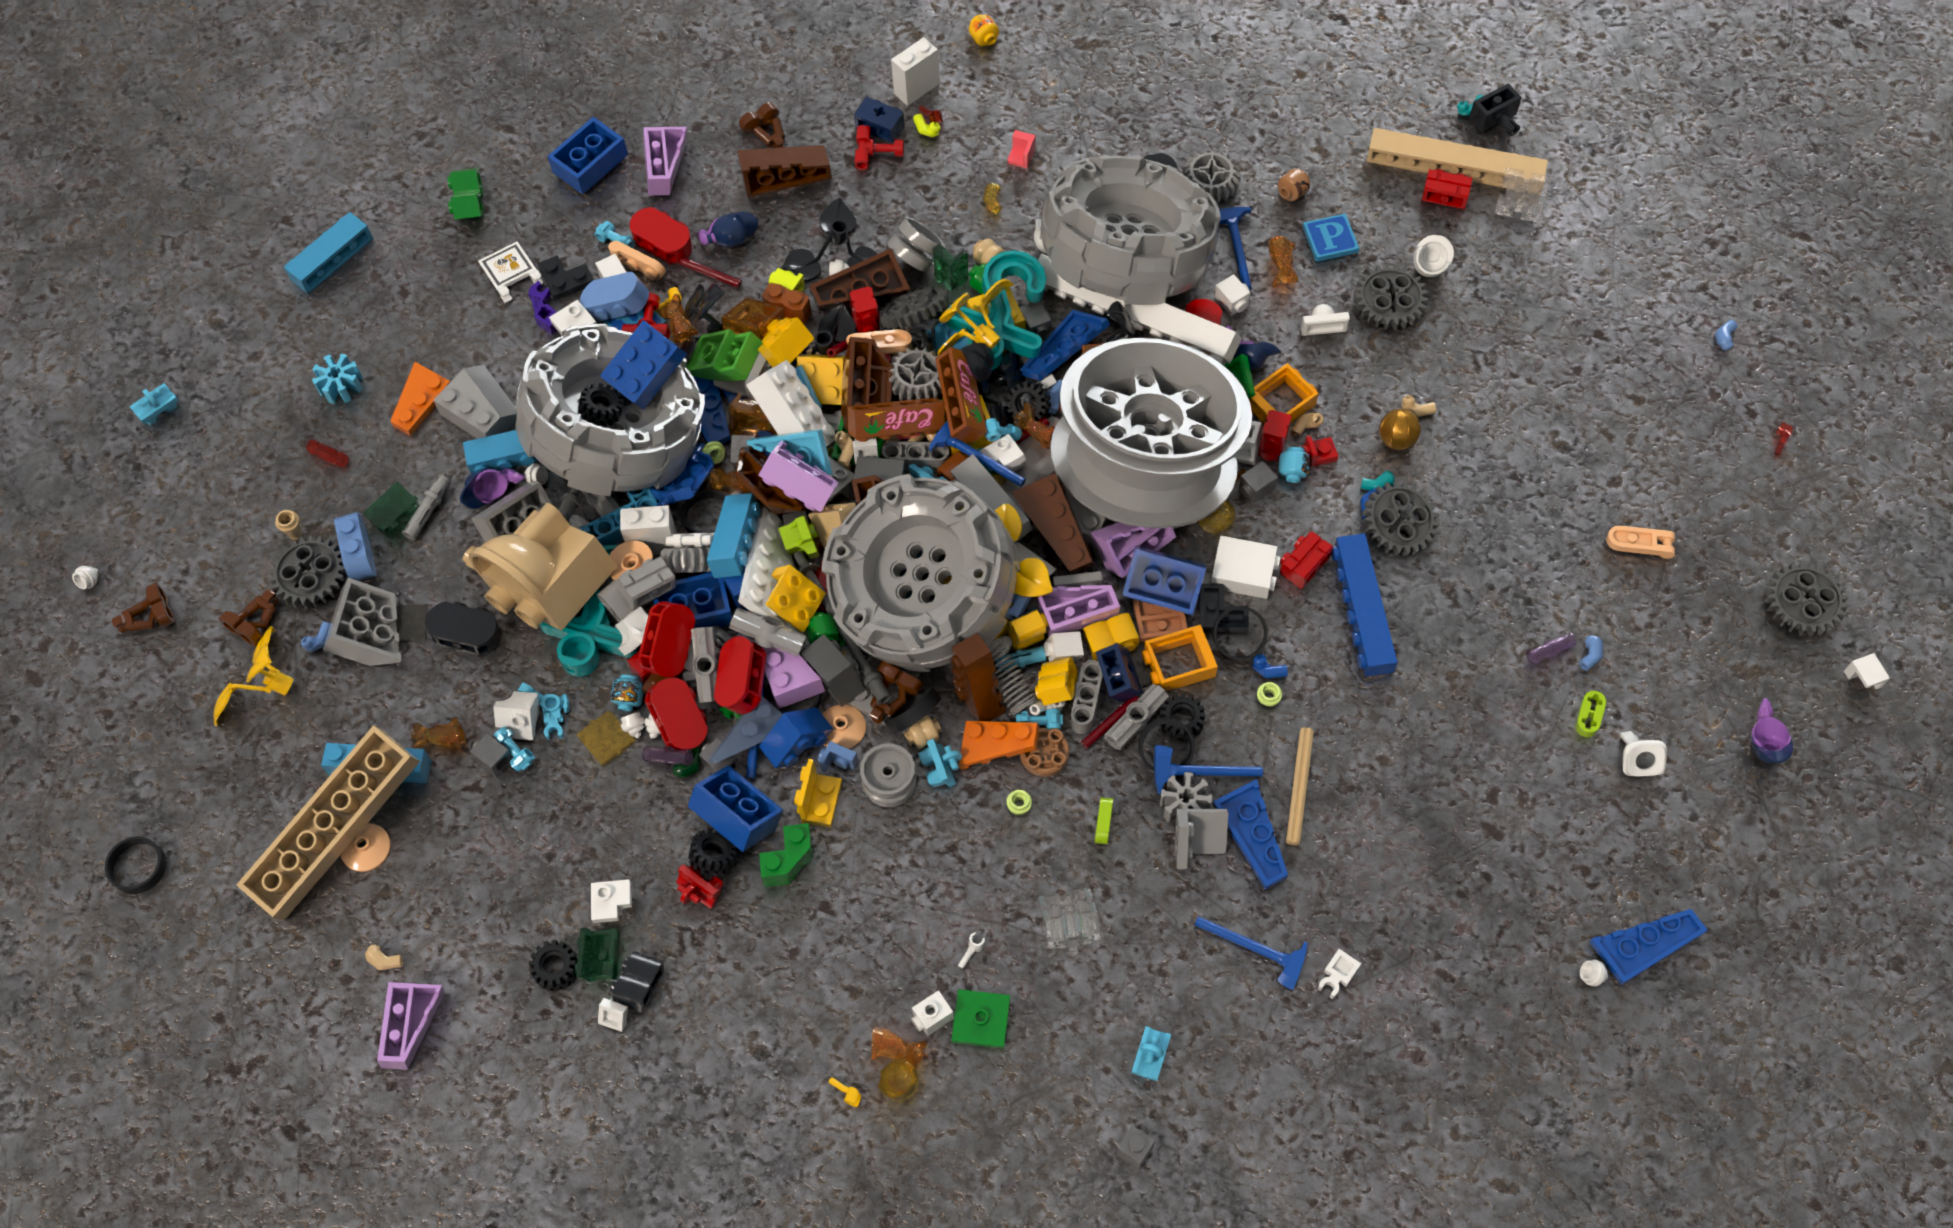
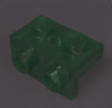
(950, 269)
(390, 508)
(597, 955)

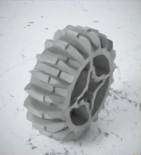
(1223, 171)
(915, 375)
(686, 559)

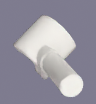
(971, 950)

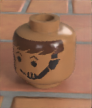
(1293, 185)

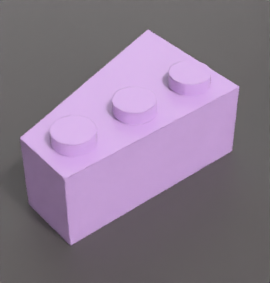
(662, 157)
(797, 478)
(1118, 542)
(1077, 607)
(790, 677)
(405, 1021)

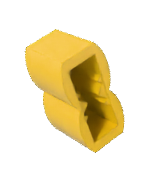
(1027, 629)
(1114, 630)
(1056, 681)

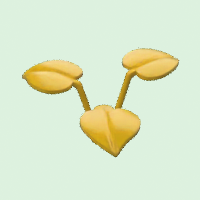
(983, 333)
(1033, 576)
(273, 678)

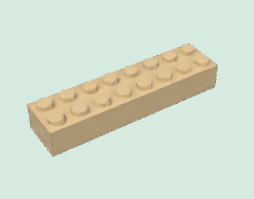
(327, 823)

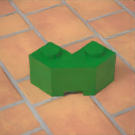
(467, 192)
(782, 866)

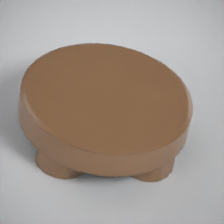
(1050, 754)

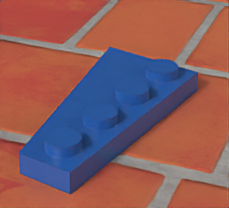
(1065, 341)
(714, 422)
(1254, 833)
(1643, 946)

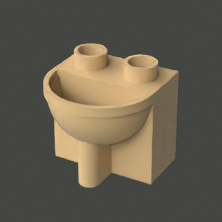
(542, 569)

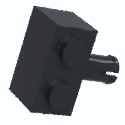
(1497, 109)

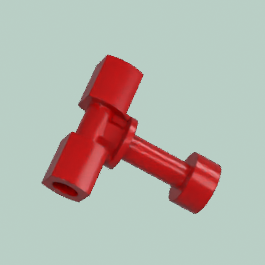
(868, 147)
(651, 305)

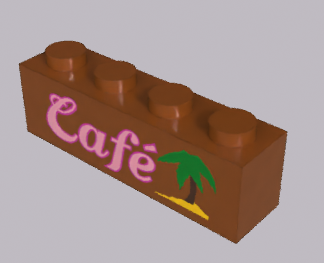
(960, 396)
(895, 418)

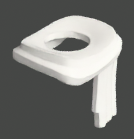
(1635, 747)

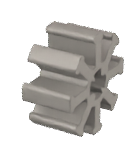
(1175, 797)

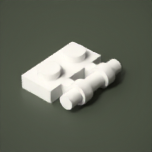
(690, 540)

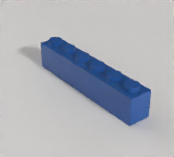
(1364, 605)

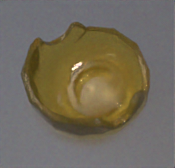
(1220, 519)
(899, 1080)

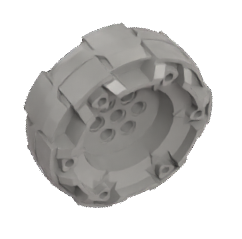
(1129, 229)
(631, 455)
(884, 538)

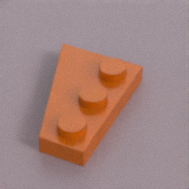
(417, 398)
(993, 740)

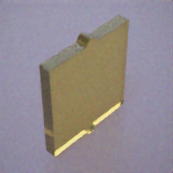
(605, 738)

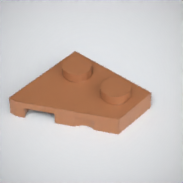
(1156, 620)

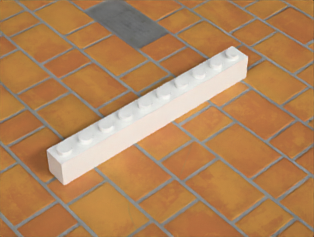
(1160, 319)

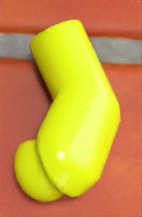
(925, 129)

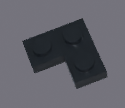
(562, 282)
(1212, 605)

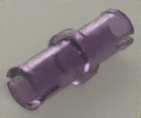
(1551, 648)
(667, 755)

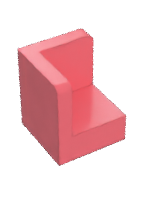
(1022, 149)

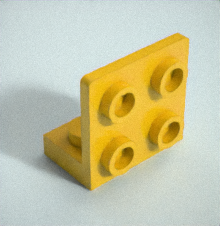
(794, 597)
(817, 797)

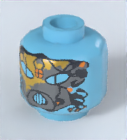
(1294, 464)
(627, 692)

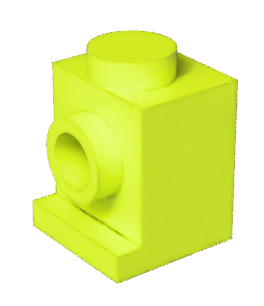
(788, 279)

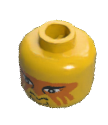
(983, 30)

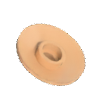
(628, 554)
(852, 732)
(372, 854)

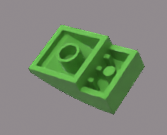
(724, 356)

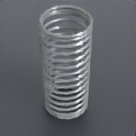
(1014, 710)

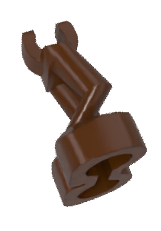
(767, 114)
(159, 611)
(248, 630)
(905, 683)

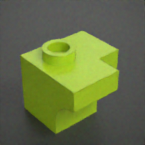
(800, 537)

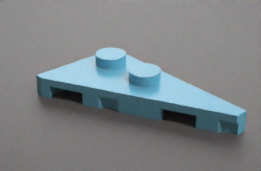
(807, 443)

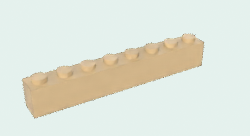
(1425, 153)

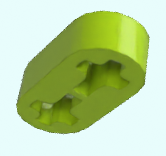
(1585, 712)
(1104, 820)

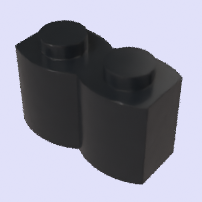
(637, 981)

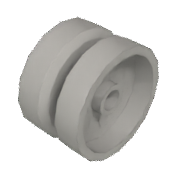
(914, 244)
(888, 775)

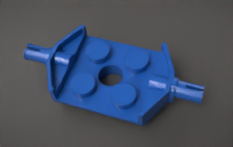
(688, 481)

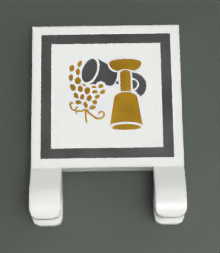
(509, 267)

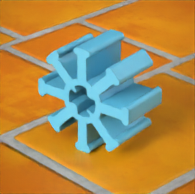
(337, 378)

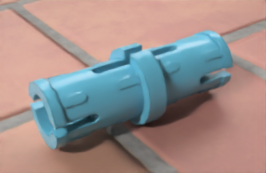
(1024, 658)

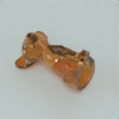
(1281, 254)
(679, 323)
(1036, 429)
(720, 479)
(443, 735)
(891, 1045)

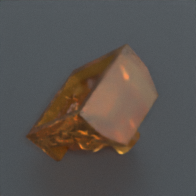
(752, 317)
(747, 418)

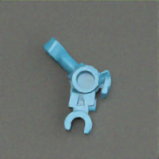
(551, 706)

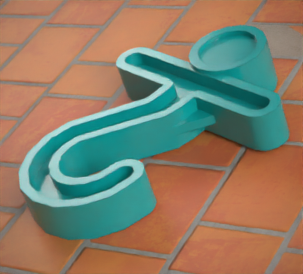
(1012, 337)
(586, 636)

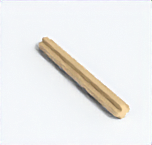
(1299, 786)

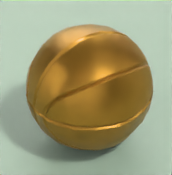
(1400, 429)

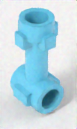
(606, 231)
(995, 431)
(1052, 719)
(521, 758)

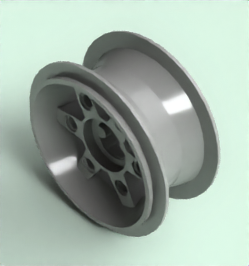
(1150, 432)

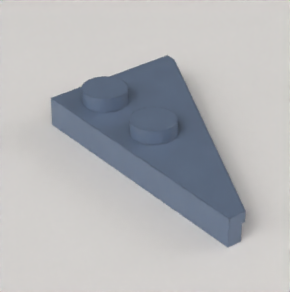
(747, 731)

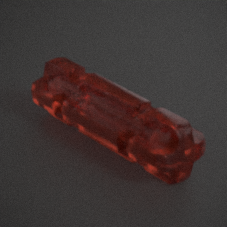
(327, 453)

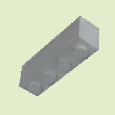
(977, 478)

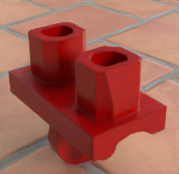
(696, 888)

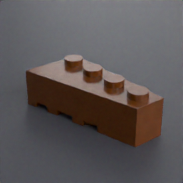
(782, 168)
(878, 272)
(1055, 519)
(975, 679)

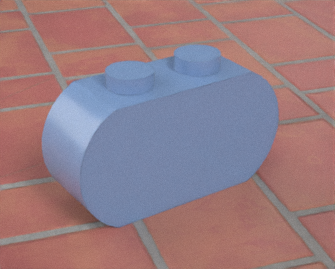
(614, 296)
(355, 546)

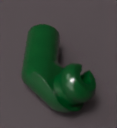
(684, 771)

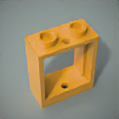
(1294, 380)
(1173, 640)

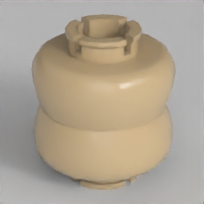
(985, 250)
(922, 732)

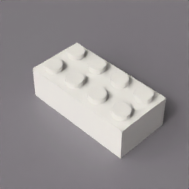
(788, 402)

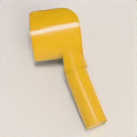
(671, 292)
(852, 1094)

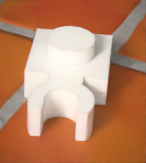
(1340, 970)

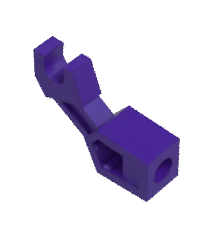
(540, 307)

